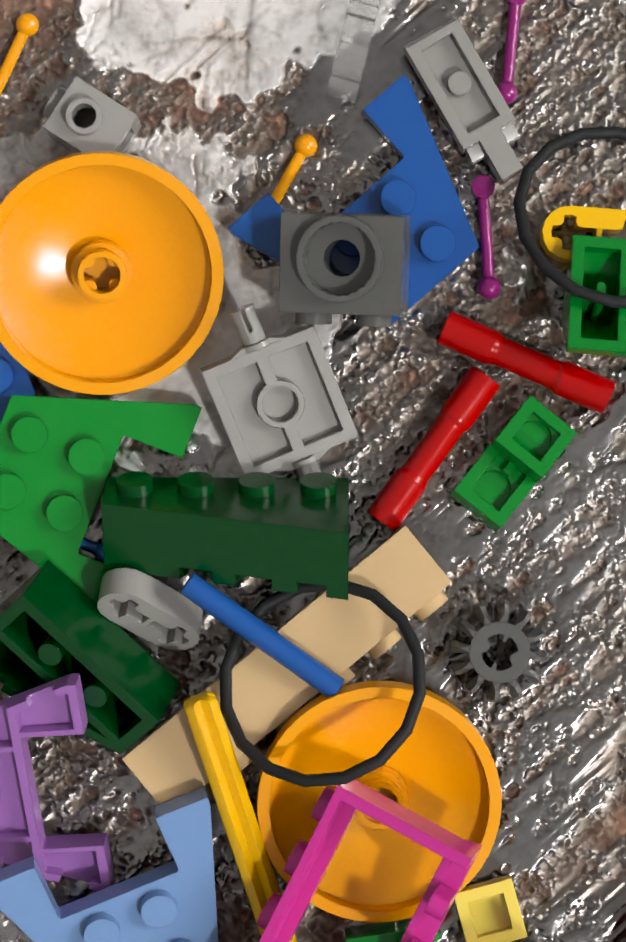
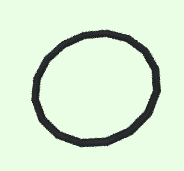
(522, 218)
(364, 767)

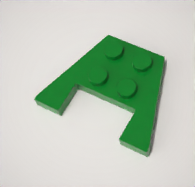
(57, 464)

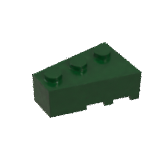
(58, 631)

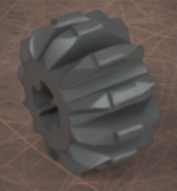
(516, 657)

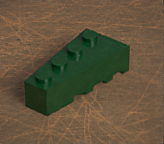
(230, 528)

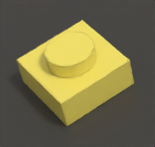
(490, 911)

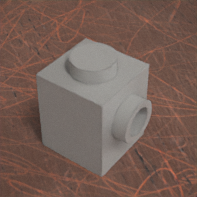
(88, 119)

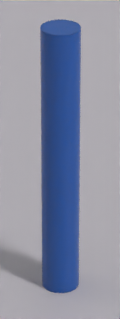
(261, 635)

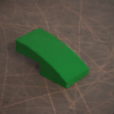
(513, 463)

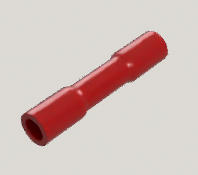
(560, 377)
(455, 418)

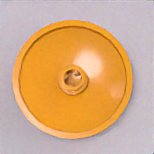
(106, 272)
(437, 773)

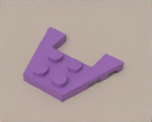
(41, 712)

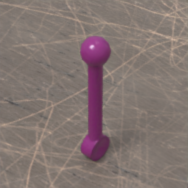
(506, 86)
(482, 189)

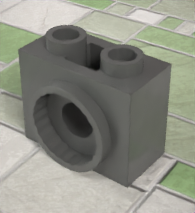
(317, 289)

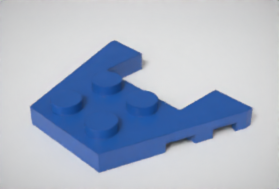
(413, 187)

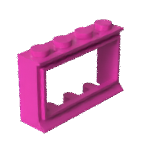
(312, 858)

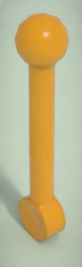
(26, 25)
(305, 146)

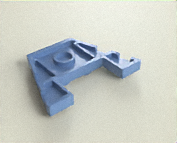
(155, 906)

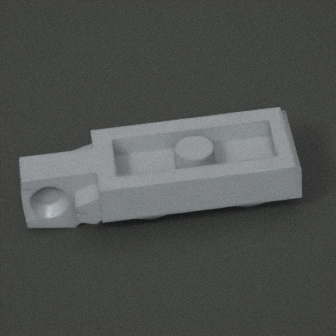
(466, 98)

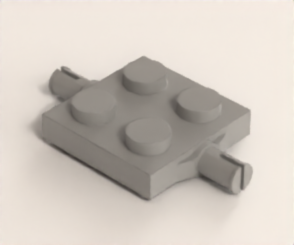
(278, 399)

